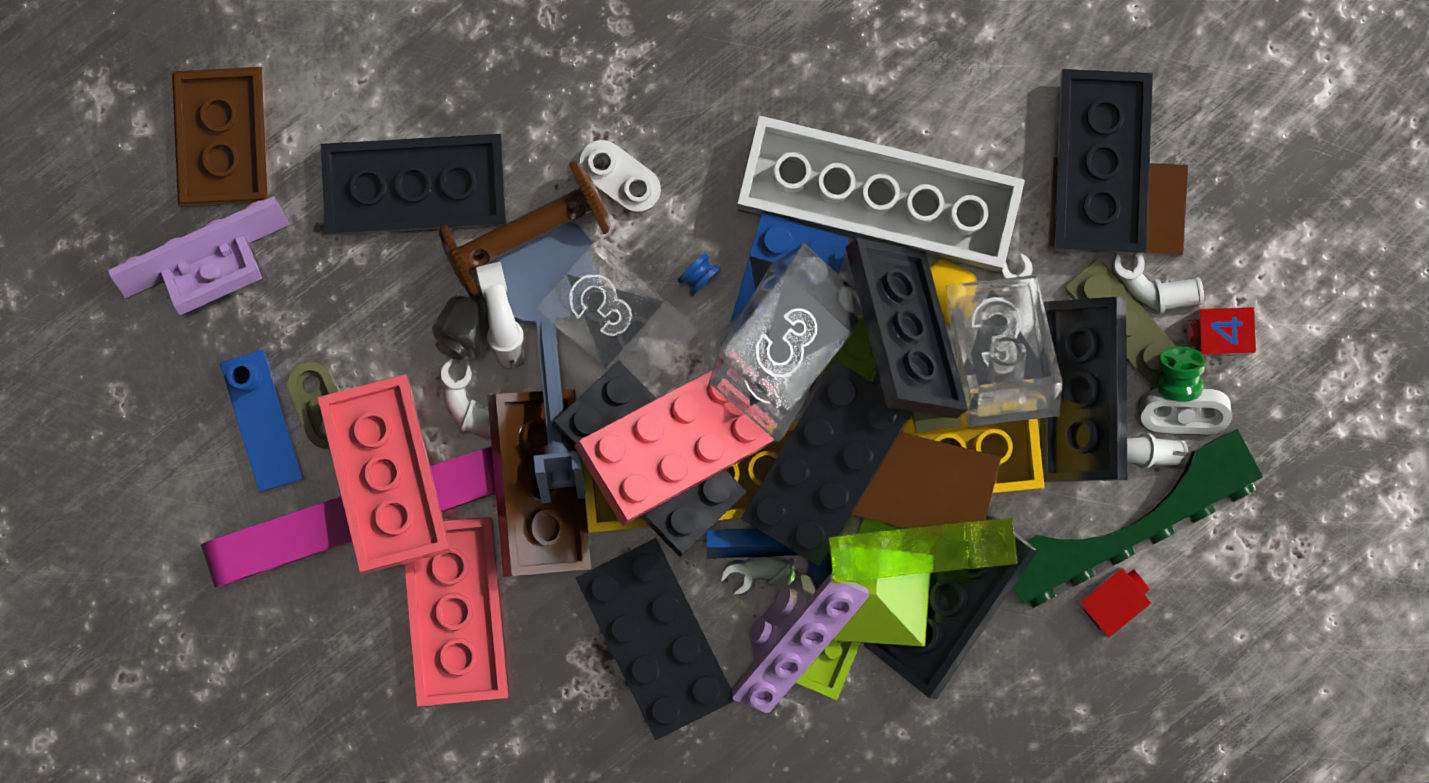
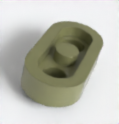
(307, 403)

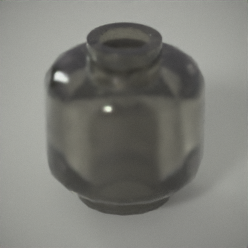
(462, 328)

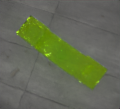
(922, 550)

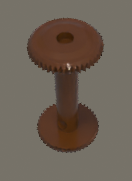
(524, 229)

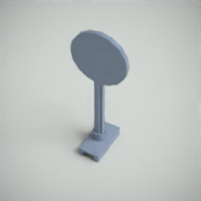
(529, 278)

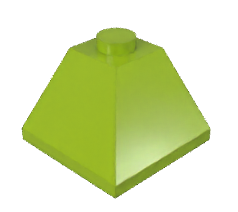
(892, 612)

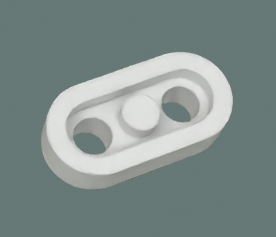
(620, 175)
(1203, 415)

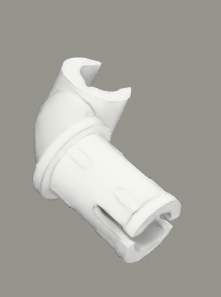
(1158, 294)
(465, 414)
(1150, 451)
(774, 570)

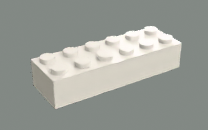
(881, 193)

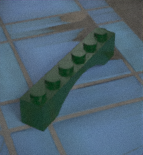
(1209, 475)

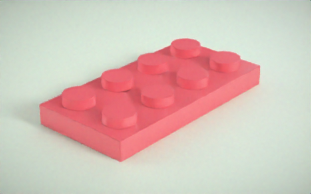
(669, 447)
(384, 474)
(457, 619)

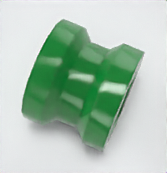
(1181, 374)

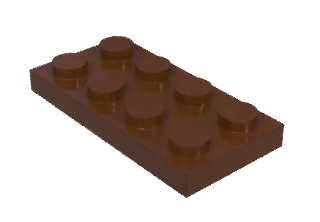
(532, 533)

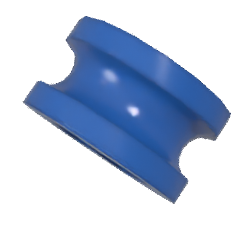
(699, 274)

